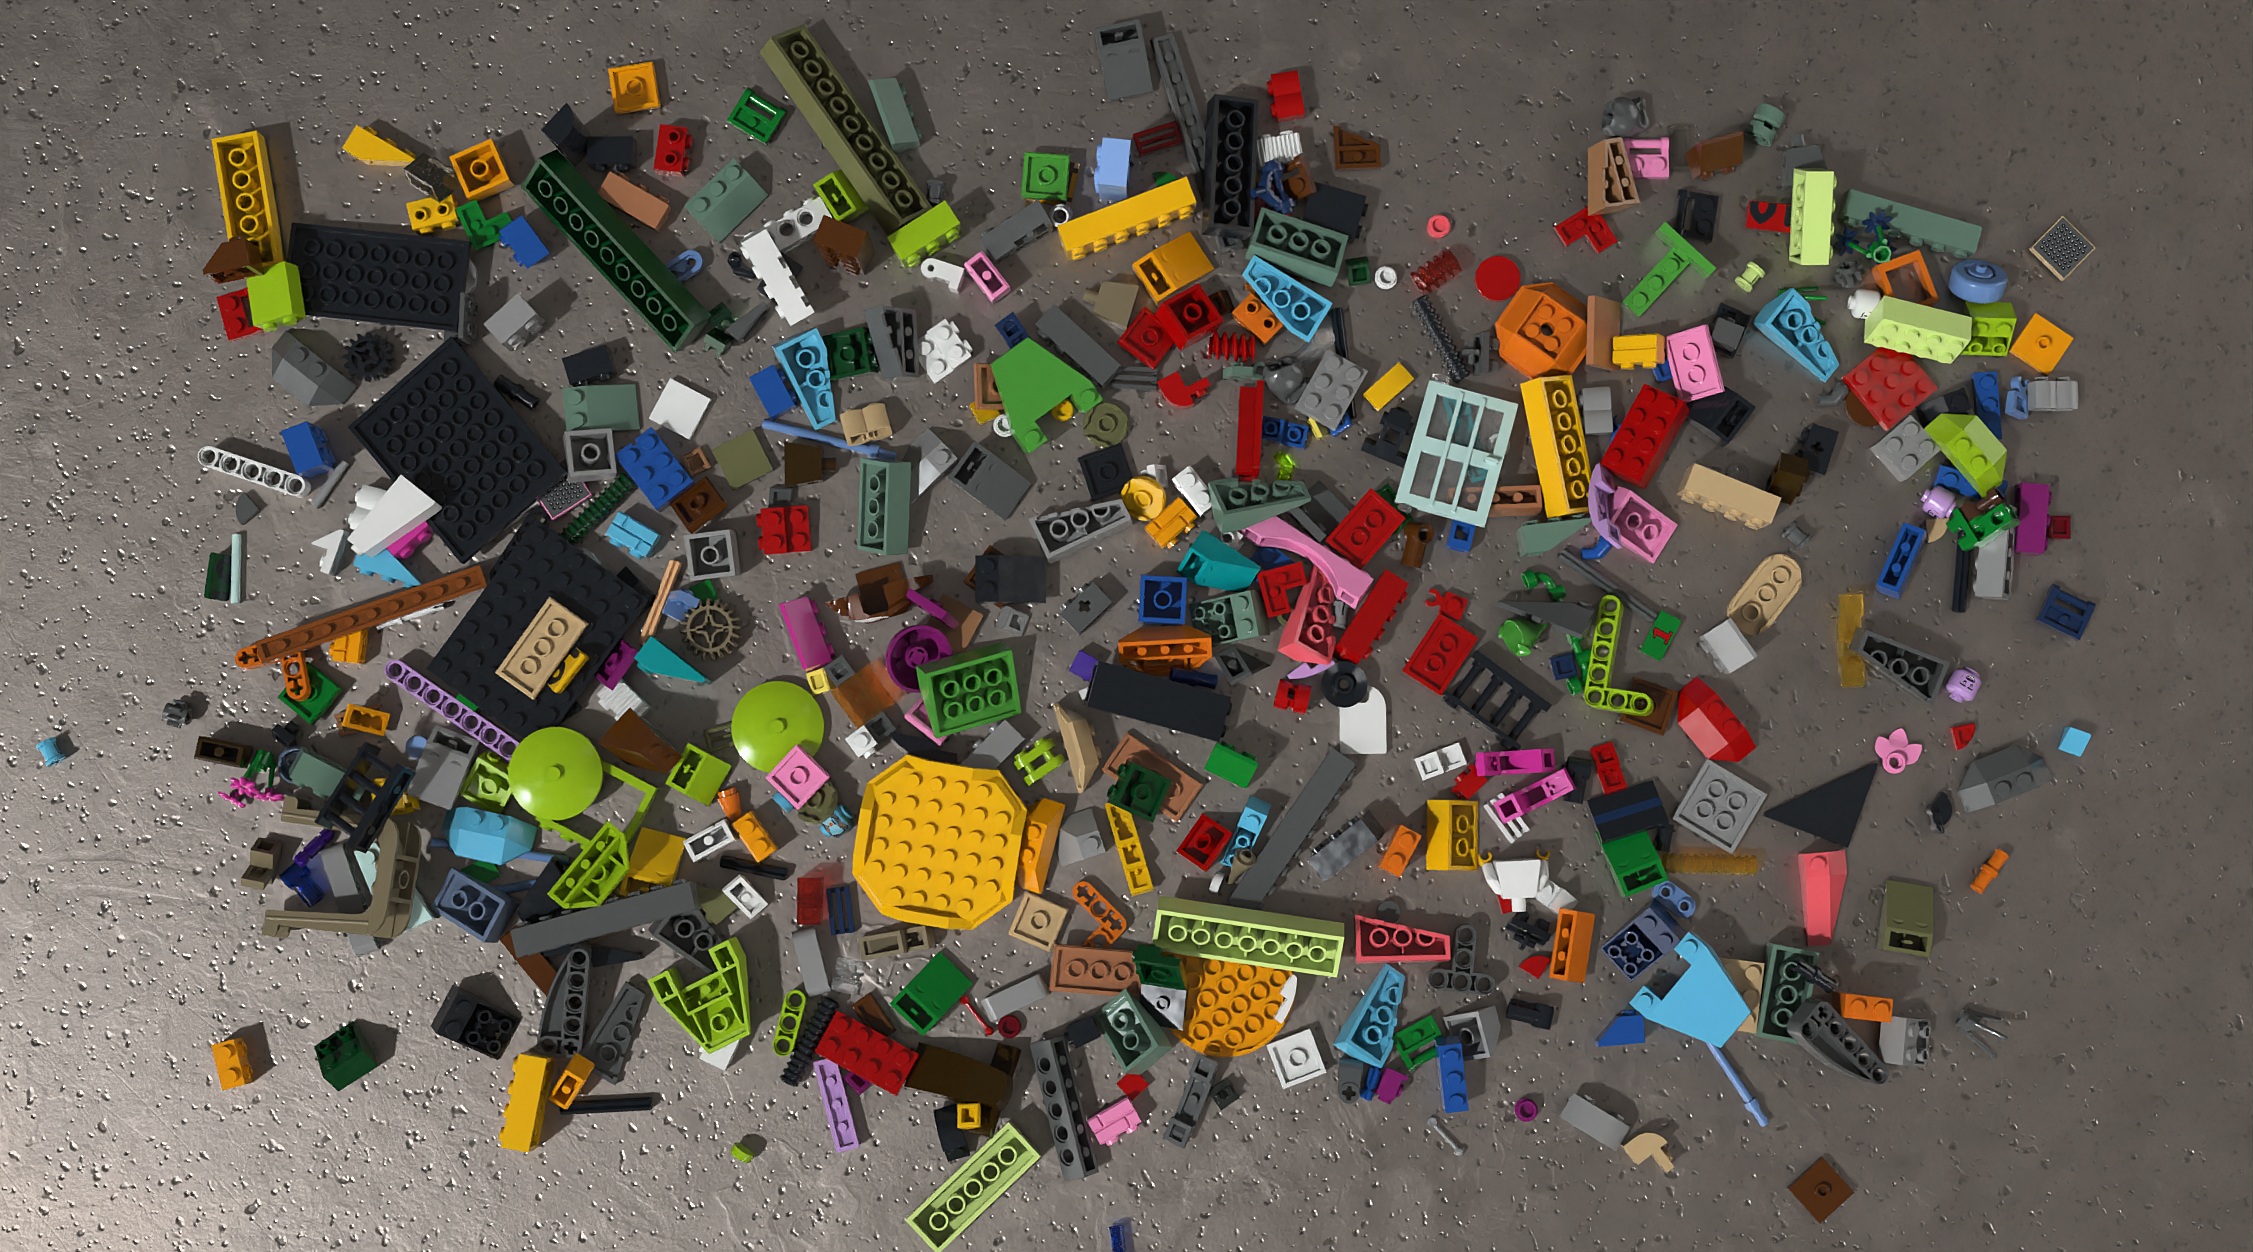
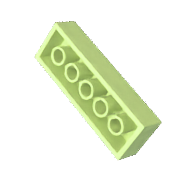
(973, 1186)

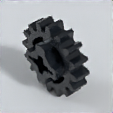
(371, 348)

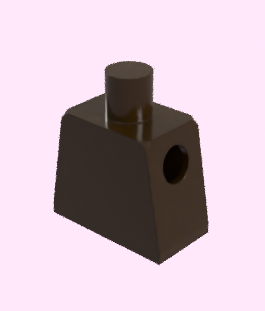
(805, 465)

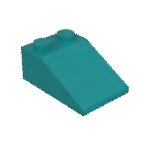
(662, 660)

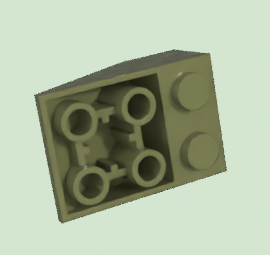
(1906, 919)

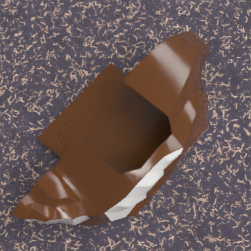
(882, 595)

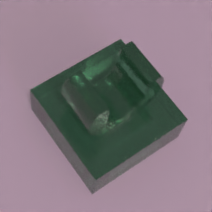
(719, 314)

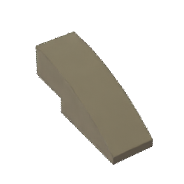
(896, 942)

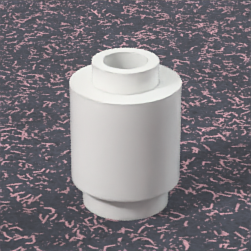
(1053, 214)

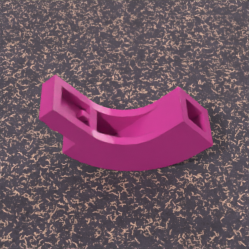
(1515, 762)
(1534, 796)

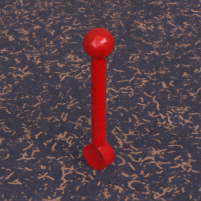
(965, 1001)

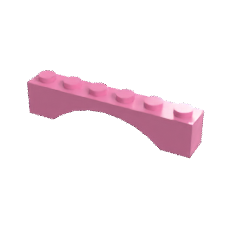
(1346, 580)

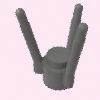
(1968, 1020)

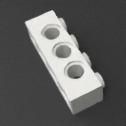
(801, 233)

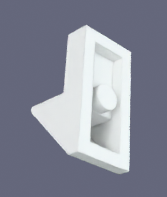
(335, 543)
(745, 896)
(1556, 898)

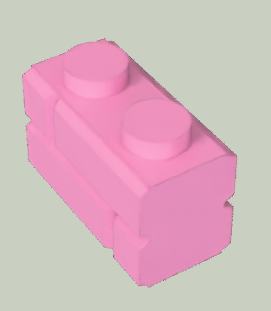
(987, 277)
(1114, 1120)

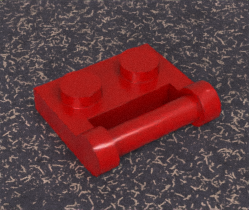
(235, 315)

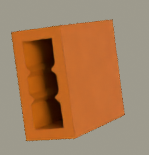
(1398, 850)
(1862, 1006)

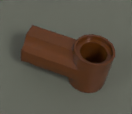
(1417, 536)

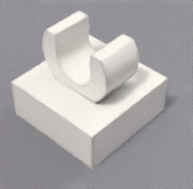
(1158, 473)

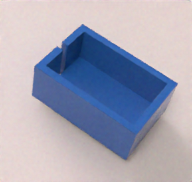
(655, 469)

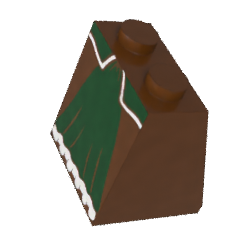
(640, 744)

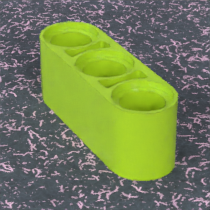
(782, 1031)

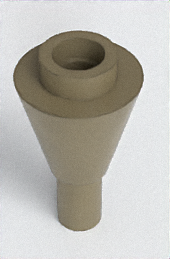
(1242, 861)

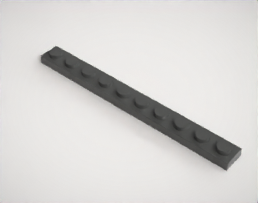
(1186, 116)

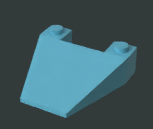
(1702, 1001)

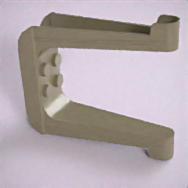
(391, 890)

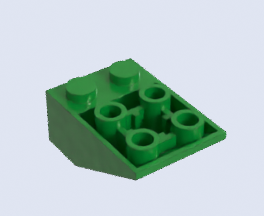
(1633, 863)
(931, 993)

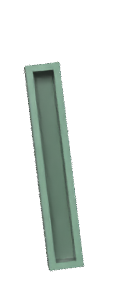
(1912, 224)

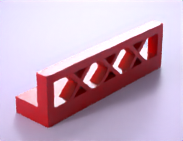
(1249, 430)

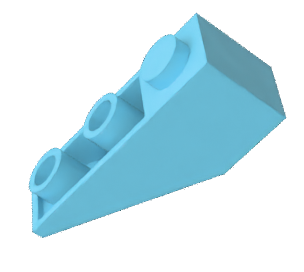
(389, 567)
(1247, 828)

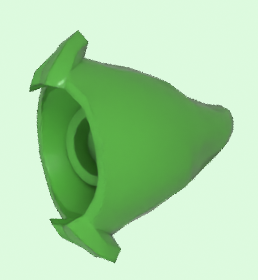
(1520, 635)

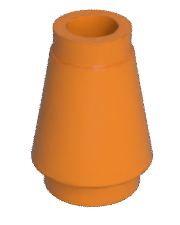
(730, 803)

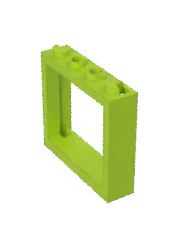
(651, 793)

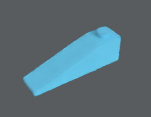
(1289, 300)
(1793, 328)
(806, 367)

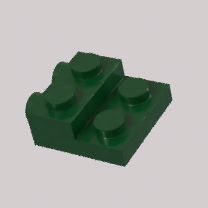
(851, 354)
(1138, 790)
(1159, 969)

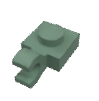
(1240, 371)

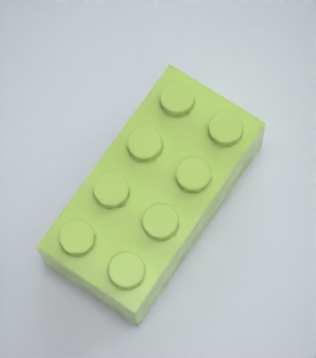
(1812, 216)
(1917, 330)

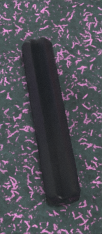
(753, 867)

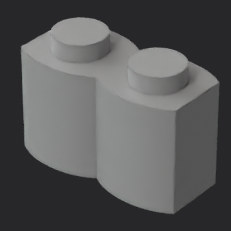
(2052, 395)
(1595, 411)

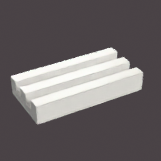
(1511, 839)

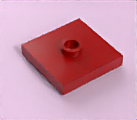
(1146, 338)

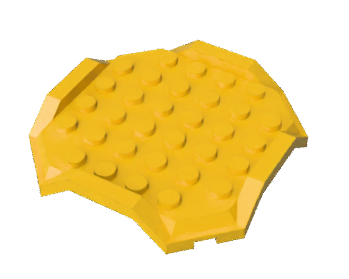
(939, 842)

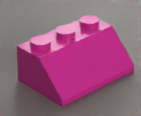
(807, 633)

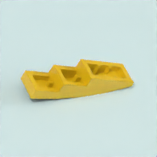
(1129, 850)

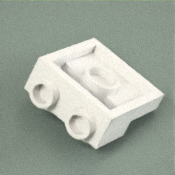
(942, 351)

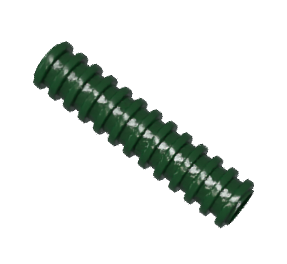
(597, 509)

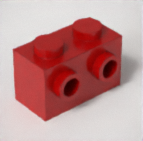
(672, 150)

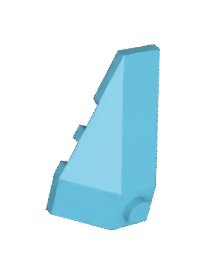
(1371, 1024)

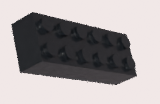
(1230, 167)

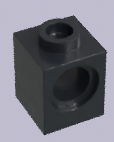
(1082, 1031)

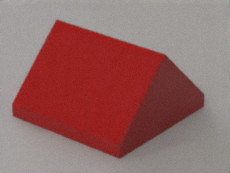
(1204, 842)

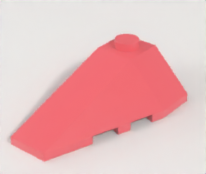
(1309, 628)
(1821, 889)

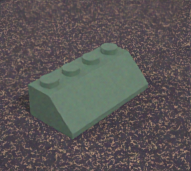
(884, 506)

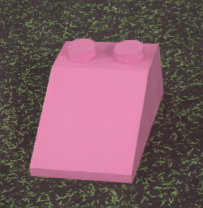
(1640, 524)

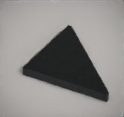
(1830, 809)

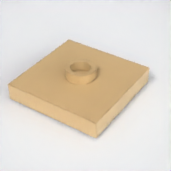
(1038, 921)

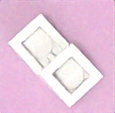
(1441, 761)
(1288, 991)

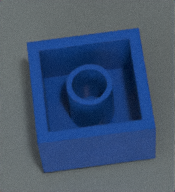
(308, 450)
(1162, 600)

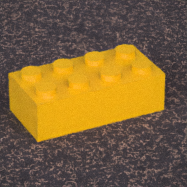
(527, 1101)

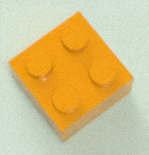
(482, 170)

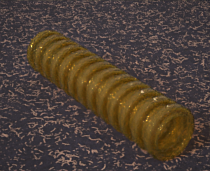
(1710, 864)

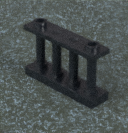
(1498, 678)
(380, 808)

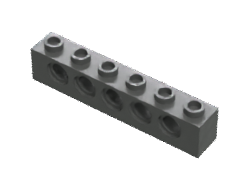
(1064, 1108)

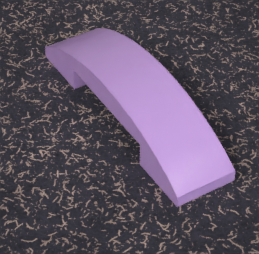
(1600, 486)

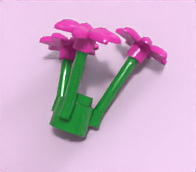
(261, 763)

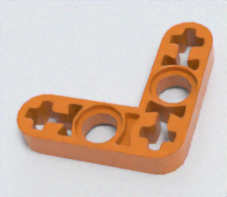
(291, 685)
(1104, 928)

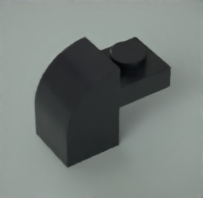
(951, 1138)

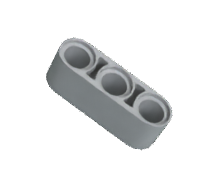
(811, 961)
(1015, 997)

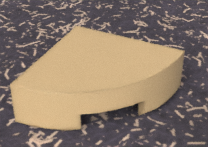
(1935, 528)

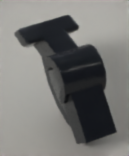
(1940, 812)

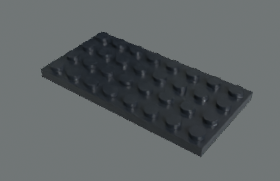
(380, 276)

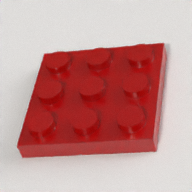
(1889, 385)

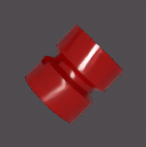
(1300, 699)

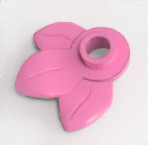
(1897, 747)

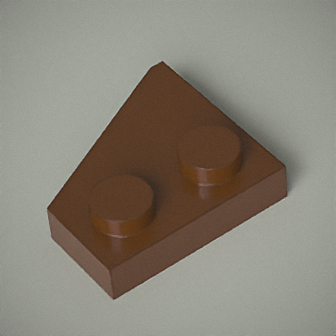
(1354, 152)

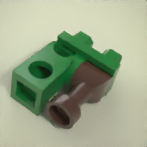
(1982, 527)

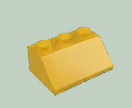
(1452, 835)

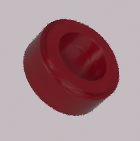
(1009, 1026)

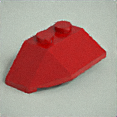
(1712, 723)

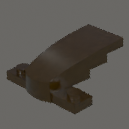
(967, 1080)

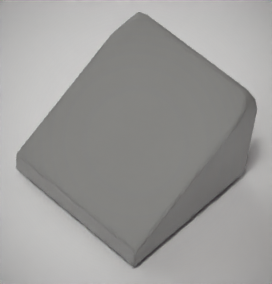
(1012, 620)

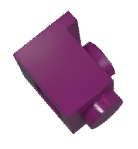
(1390, 1085)

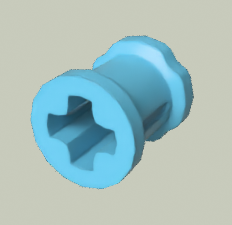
(50, 752)

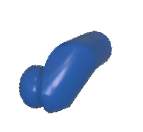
(1597, 552)

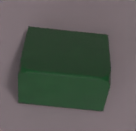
(1358, 271)

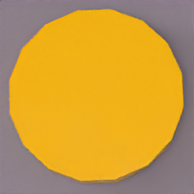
(1143, 498)

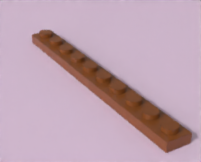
(371, 614)

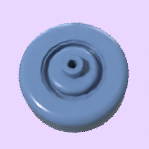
(1978, 281)

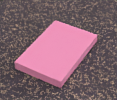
(1694, 364)

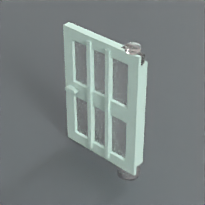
(1456, 453)

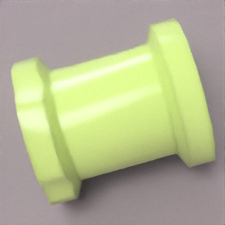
(1750, 276)

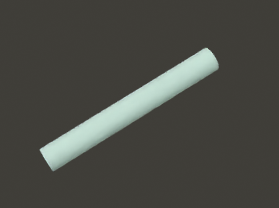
(236, 569)

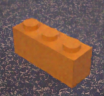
(1572, 945)

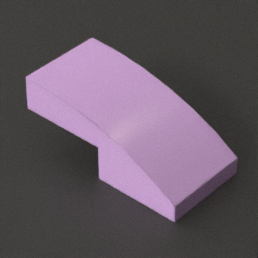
(1305, 671)

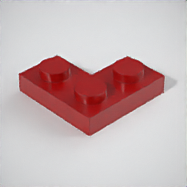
(1591, 227)
(1275, 582)

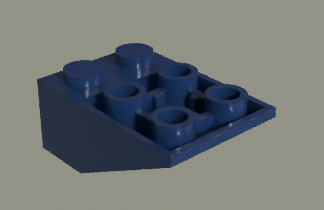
(1643, 940)

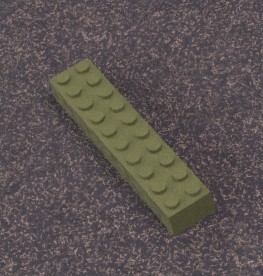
(845, 128)

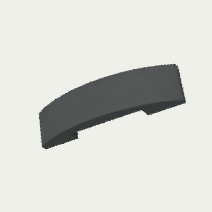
(840, 671)
(1193, 1100)

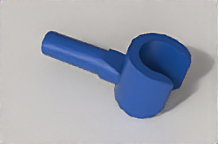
(1615, 428)

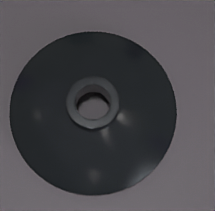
(1344, 696)

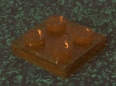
(862, 696)

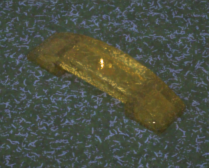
(1848, 619)

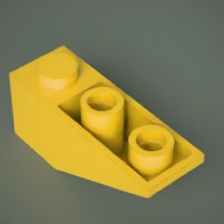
(375, 151)

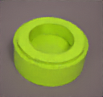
(742, 1153)

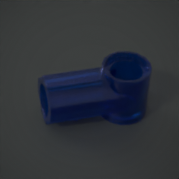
(300, 880)

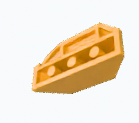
(1038, 843)

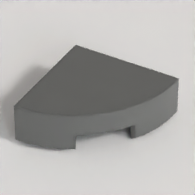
(245, 508)

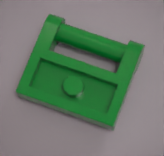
(753, 122)
(1414, 1037)

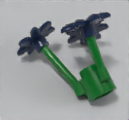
(1877, 250)

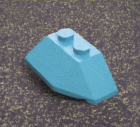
(487, 835)

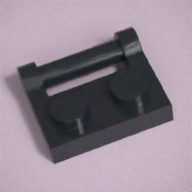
(1702, 215)

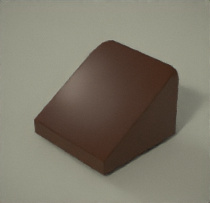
(1222, 302)

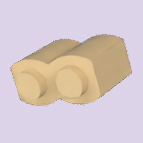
(866, 424)

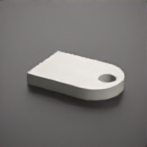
(1364, 726)

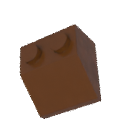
(1716, 156)
(234, 261)

